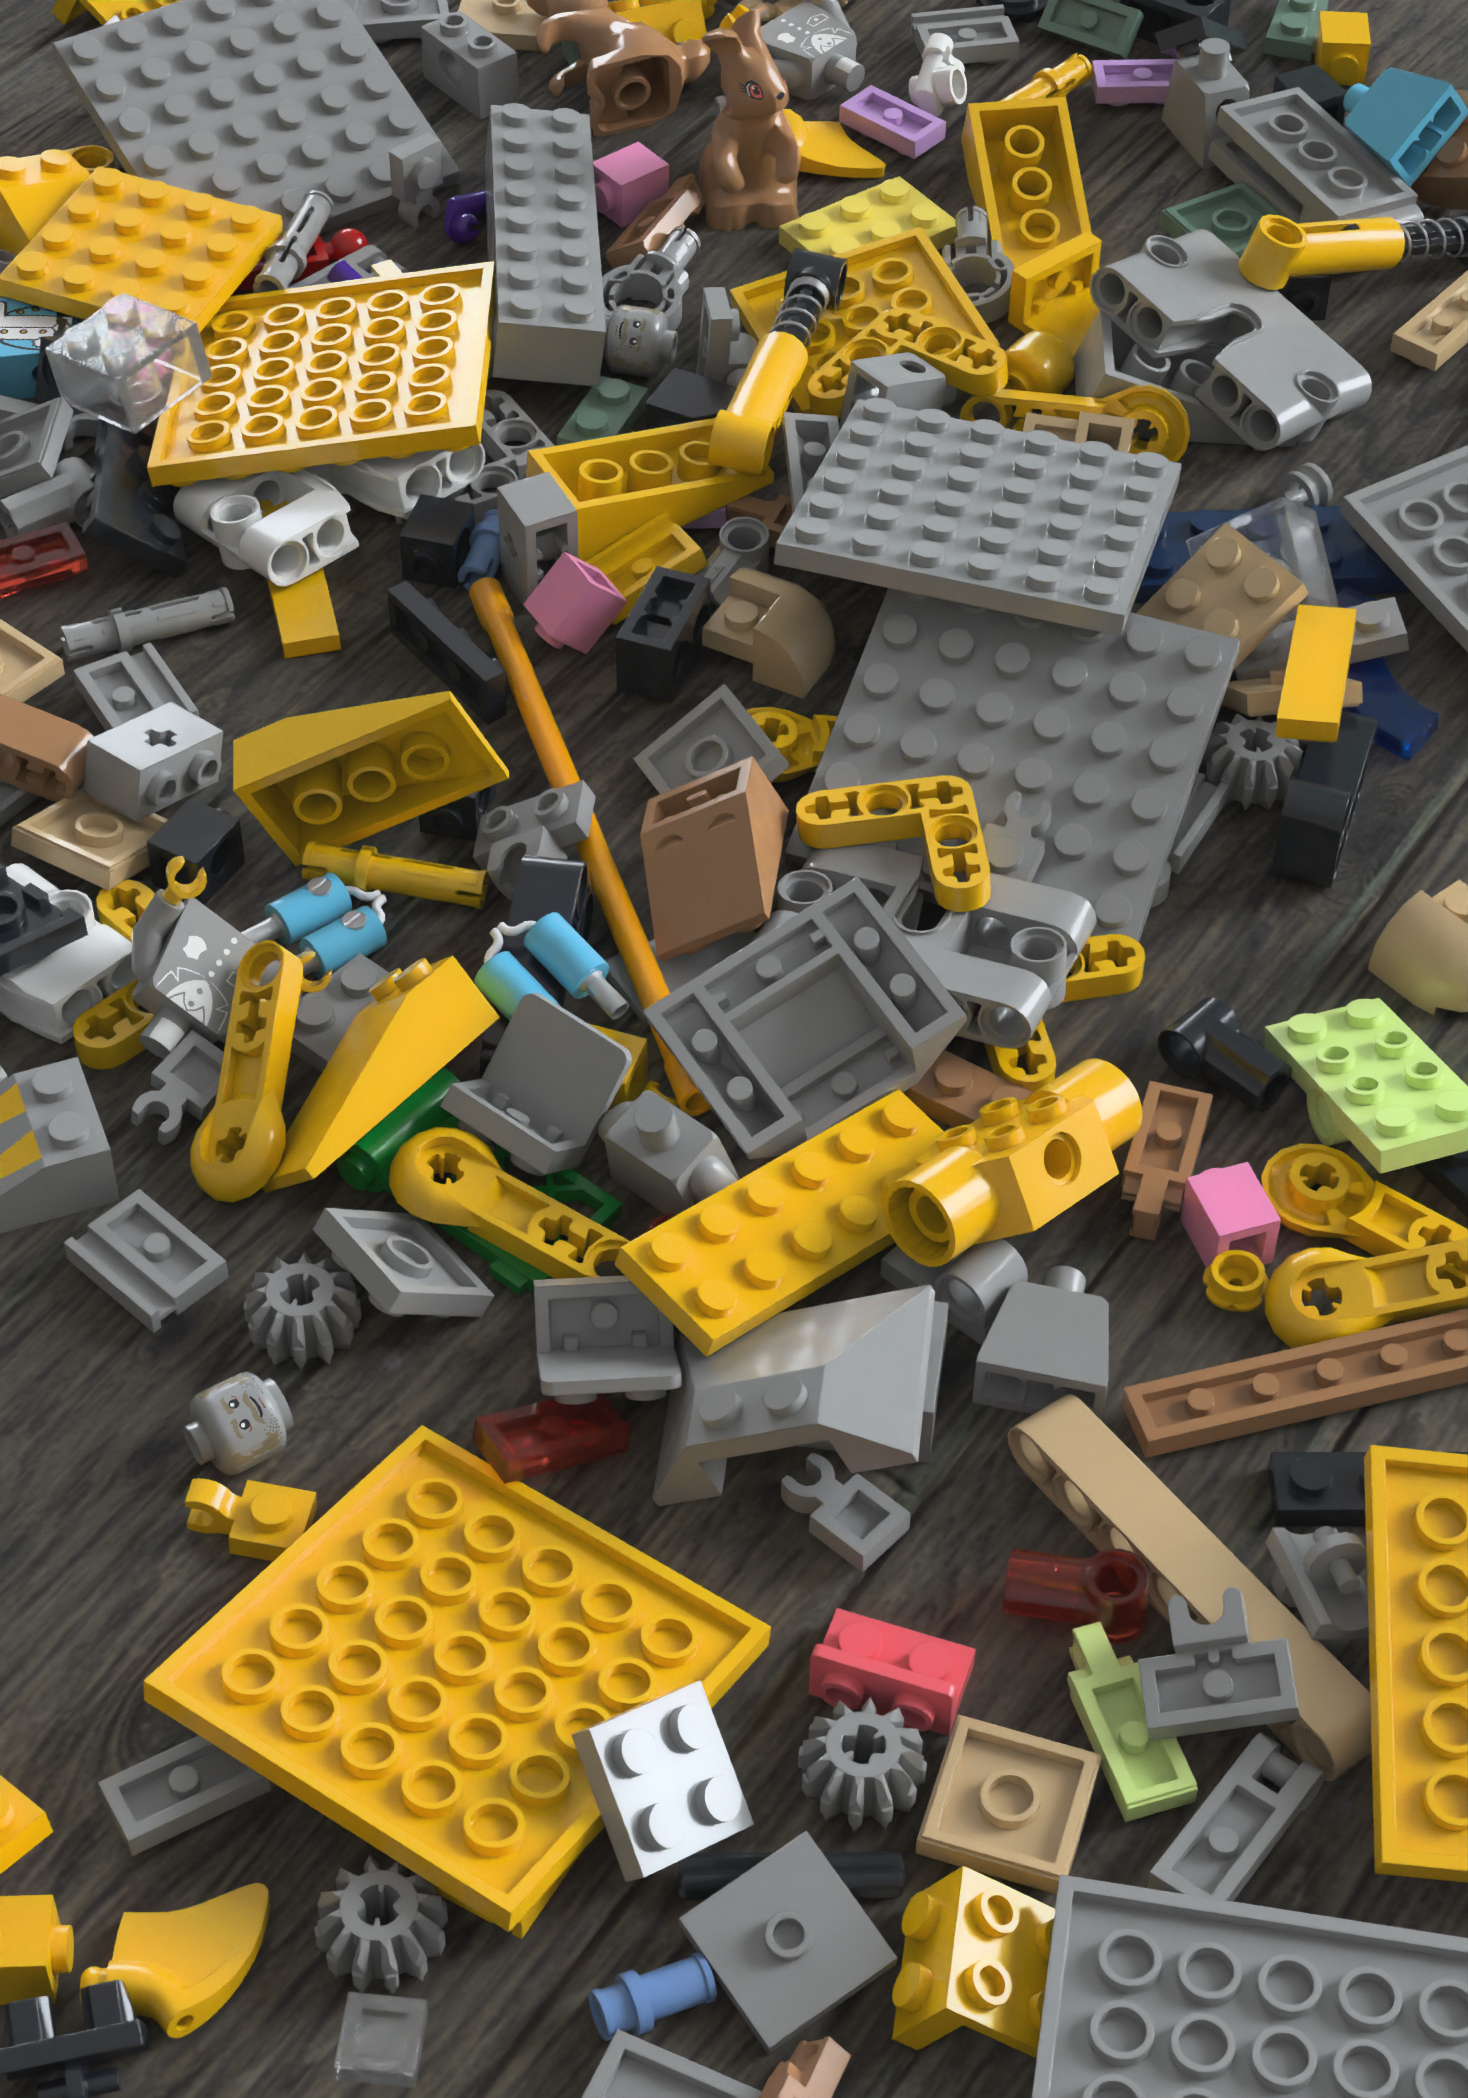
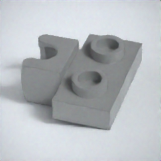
(532, 828)
(1217, 1675)

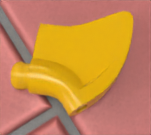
(829, 150)
(187, 1959)

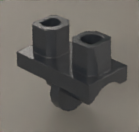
(109, 2034)

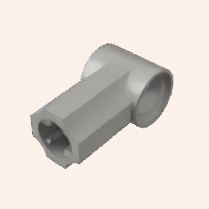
(50, 501)
(741, 545)

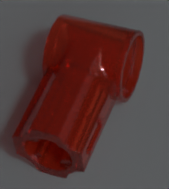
(1079, 1590)

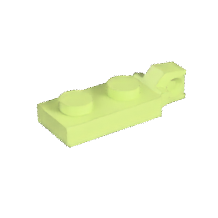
(1108, 1697)

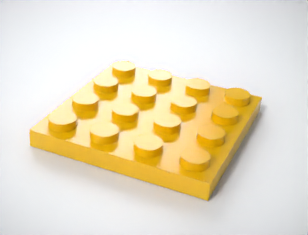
(144, 242)
(880, 277)

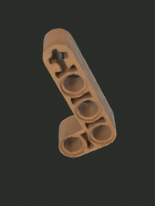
(41, 751)

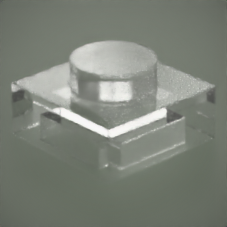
(381, 2039)

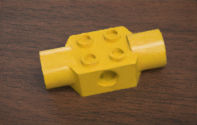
(1014, 1164)

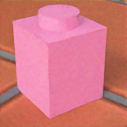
(629, 182)
(574, 604)
(1229, 1212)

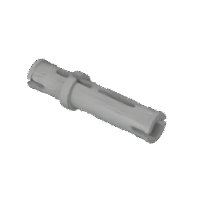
(287, 257)
(134, 627)

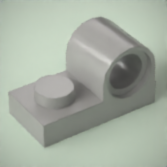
(722, 347)
(970, 1282)

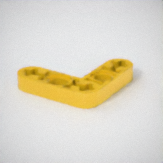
(971, 366)
(944, 813)
(1099, 981)
(99, 1033)

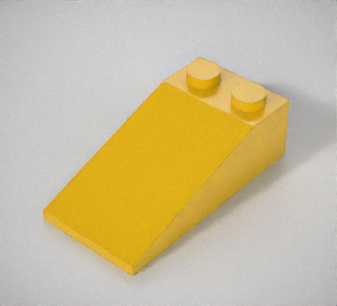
(1025, 174)
(33, 192)
(638, 475)
(360, 769)
(385, 1056)

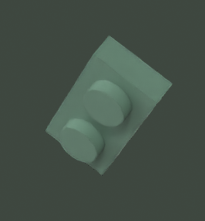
(1093, 24)
(1294, 29)
(605, 411)

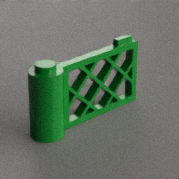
(369, 1162)

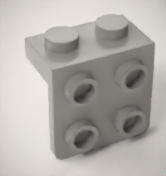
(542, 1088)
(602, 1340)

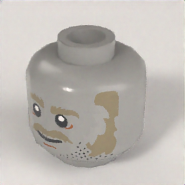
(638, 341)
(238, 1423)

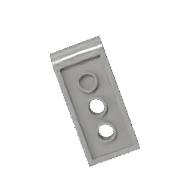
(1307, 162)

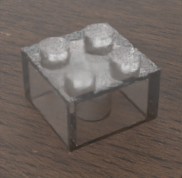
(129, 362)

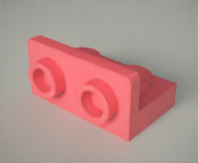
(893, 1668)

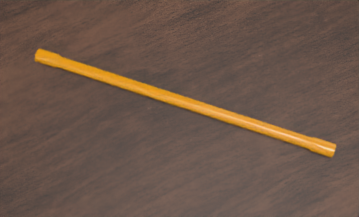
(641, 965)

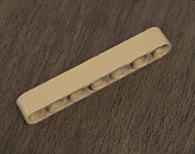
(1127, 1507)

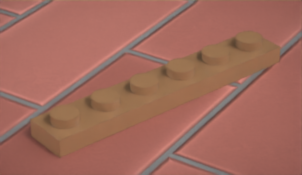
(1298, 1383)

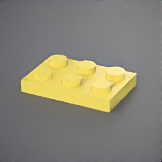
(868, 218)

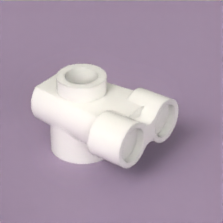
(940, 77)

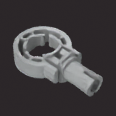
(977, 267)
(657, 279)

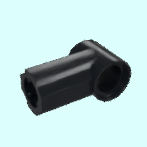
(1212, 1043)

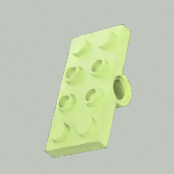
(1373, 1084)

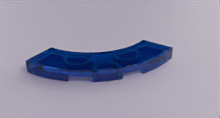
(1402, 720)

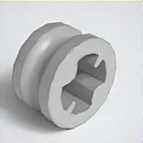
(1306, 486)

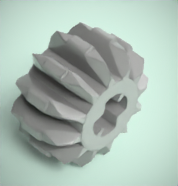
(1251, 761)
(302, 1310)
(862, 1764)
(352, 1928)

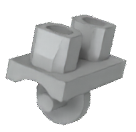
(1324, 1582)

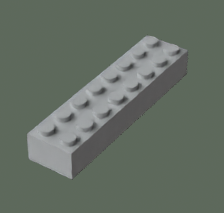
(544, 246)

